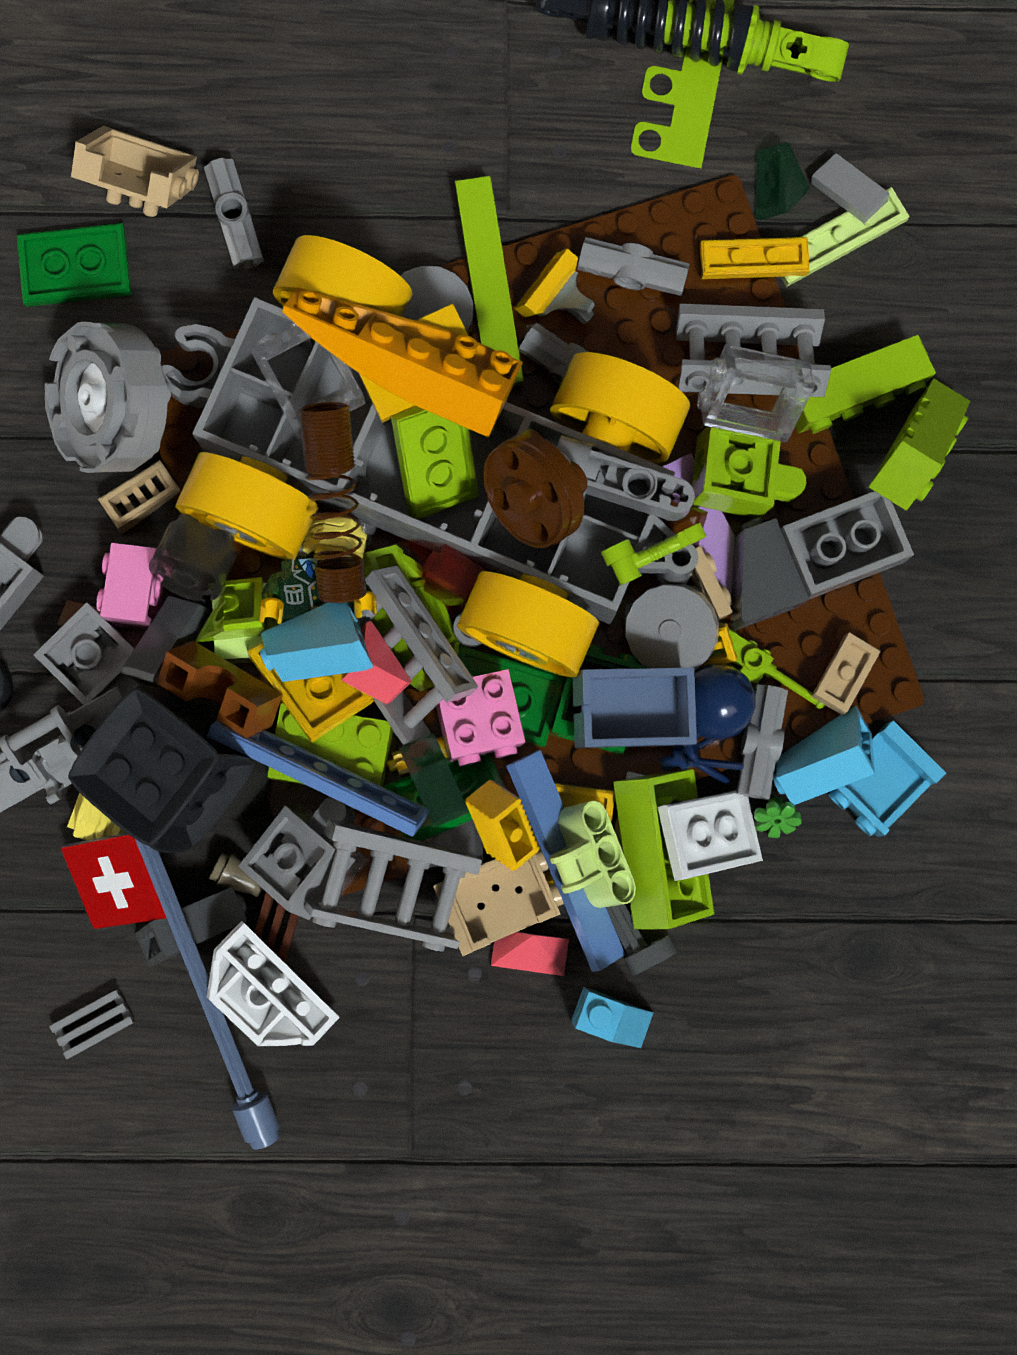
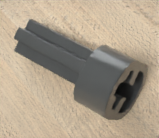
(639, 954)

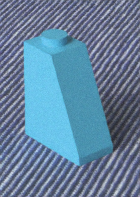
(316, 644)
(827, 759)
(611, 1018)

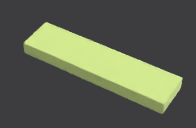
(848, 233)

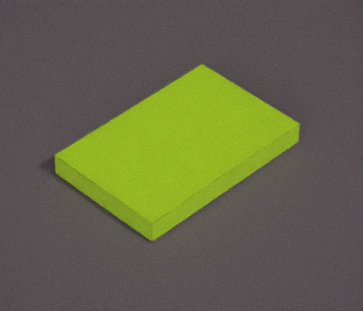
(433, 462)

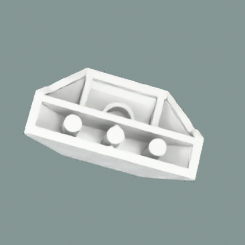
(264, 993)

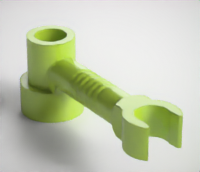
(627, 562)

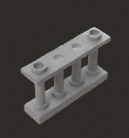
(748, 325)
(430, 652)
(383, 848)

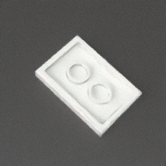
(709, 834)

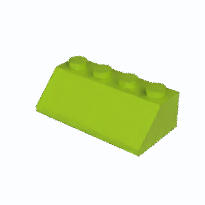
(658, 898)

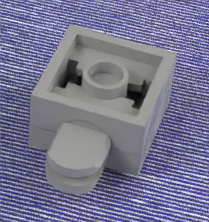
(16, 576)
(88, 655)
(296, 856)

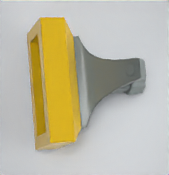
(557, 290)

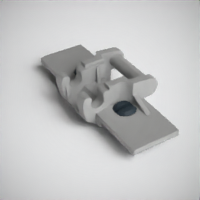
(49, 765)

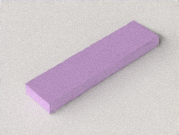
(719, 535)

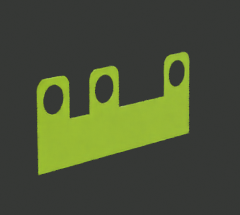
(694, 98)

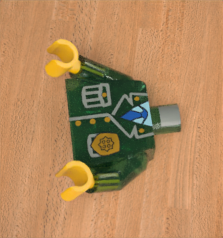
(295, 591)

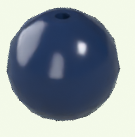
(722, 701)

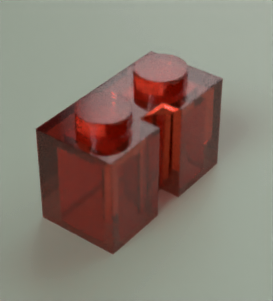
(450, 577)

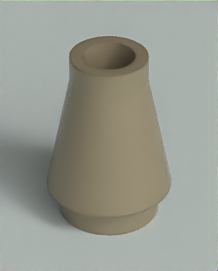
(228, 874)

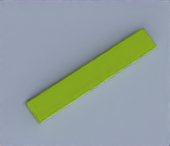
(487, 267)

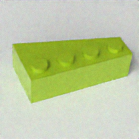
(921, 446)

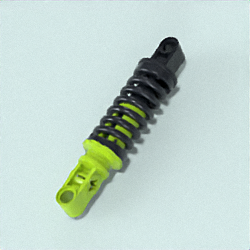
(731, 35)

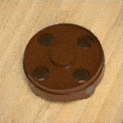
(535, 489)

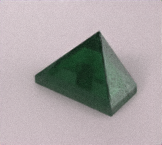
(778, 182)

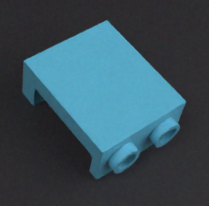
(899, 779)

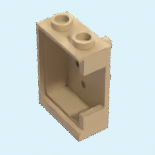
(134, 168)
(504, 909)

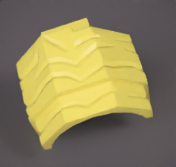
(342, 543)
(90, 822)

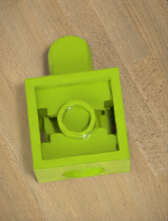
(742, 473)

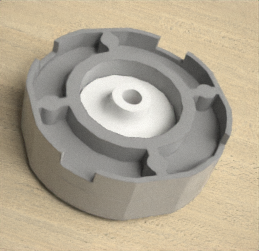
(107, 397)

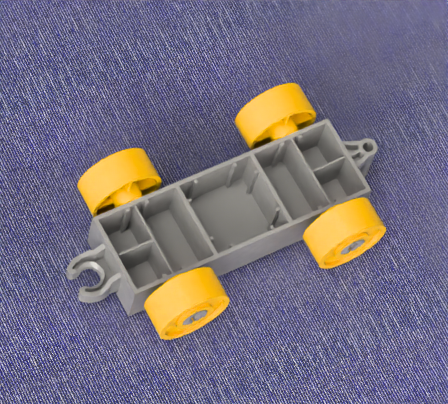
(528, 598)

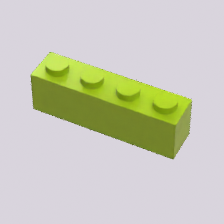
(868, 381)

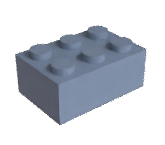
(634, 707)

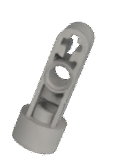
(622, 473)

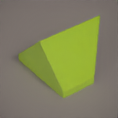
(236, 612)

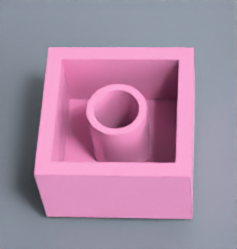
(130, 590)

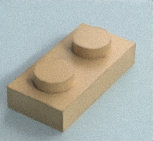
(704, 576)
(845, 674)

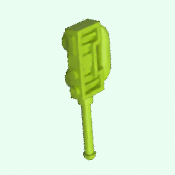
(757, 662)

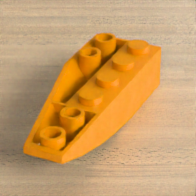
(411, 358)

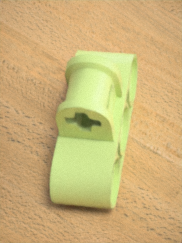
(592, 856)

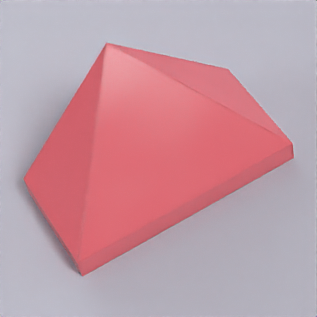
(531, 953)

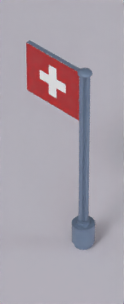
(129, 884)

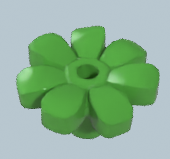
(777, 817)

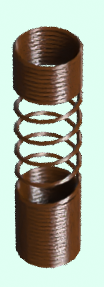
(328, 455)

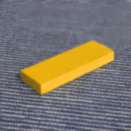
(754, 258)

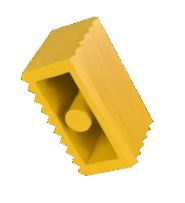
(502, 825)

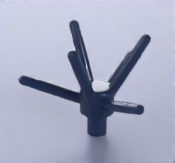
(690, 756)

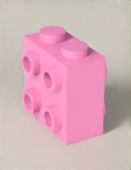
(483, 721)

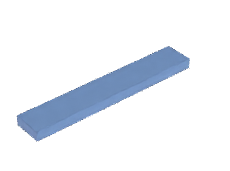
(325, 777)
(543, 808)

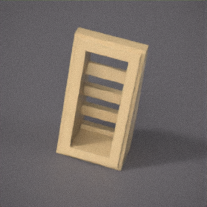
(121, 494)

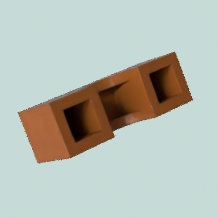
(197, 672)

